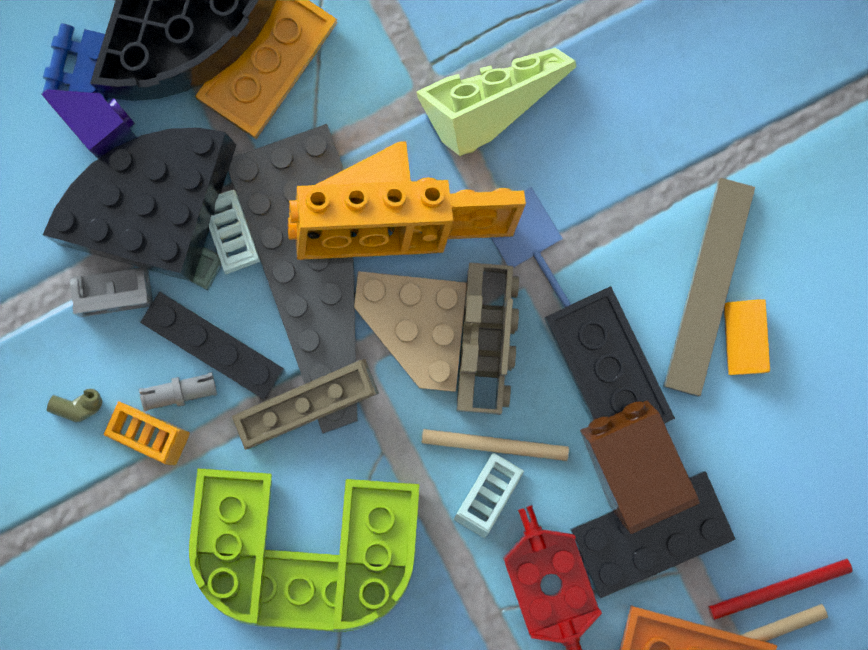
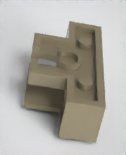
(487, 338)

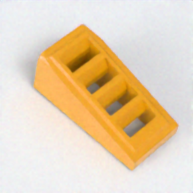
(165, 454)

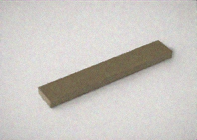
(709, 287)

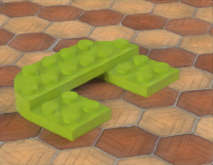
(301, 587)

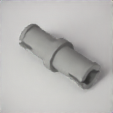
(177, 391)

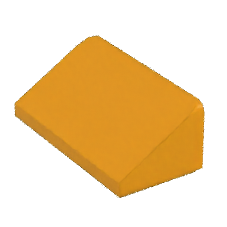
(747, 337)

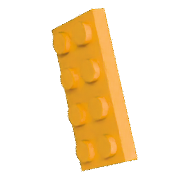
(270, 67)

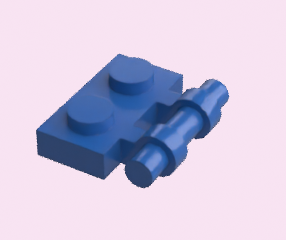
(87, 56)

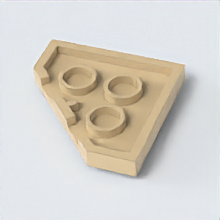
(417, 323)

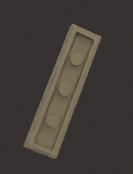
(305, 404)

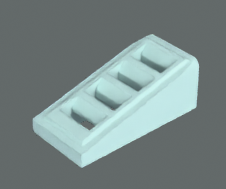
(227, 210)
(474, 523)

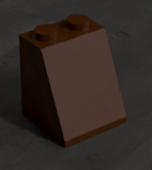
(638, 466)

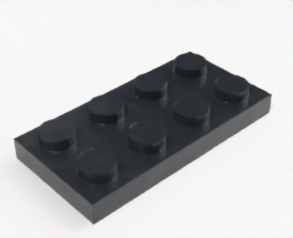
(605, 356)
(622, 559)

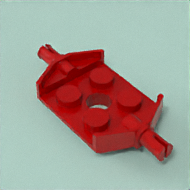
(544, 552)

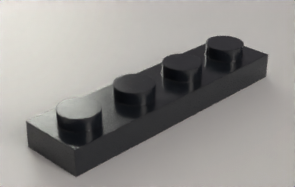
(212, 345)

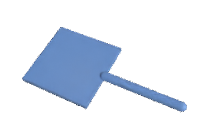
(532, 235)

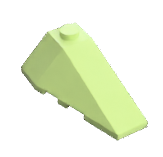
(482, 106)

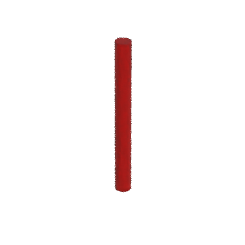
(780, 589)

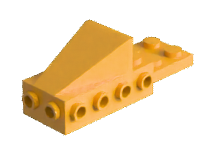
(382, 197)

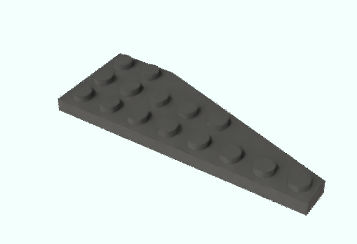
(310, 294)

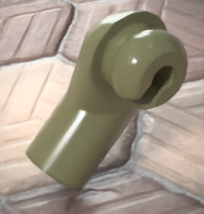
(79, 408)

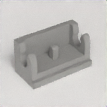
(111, 292)

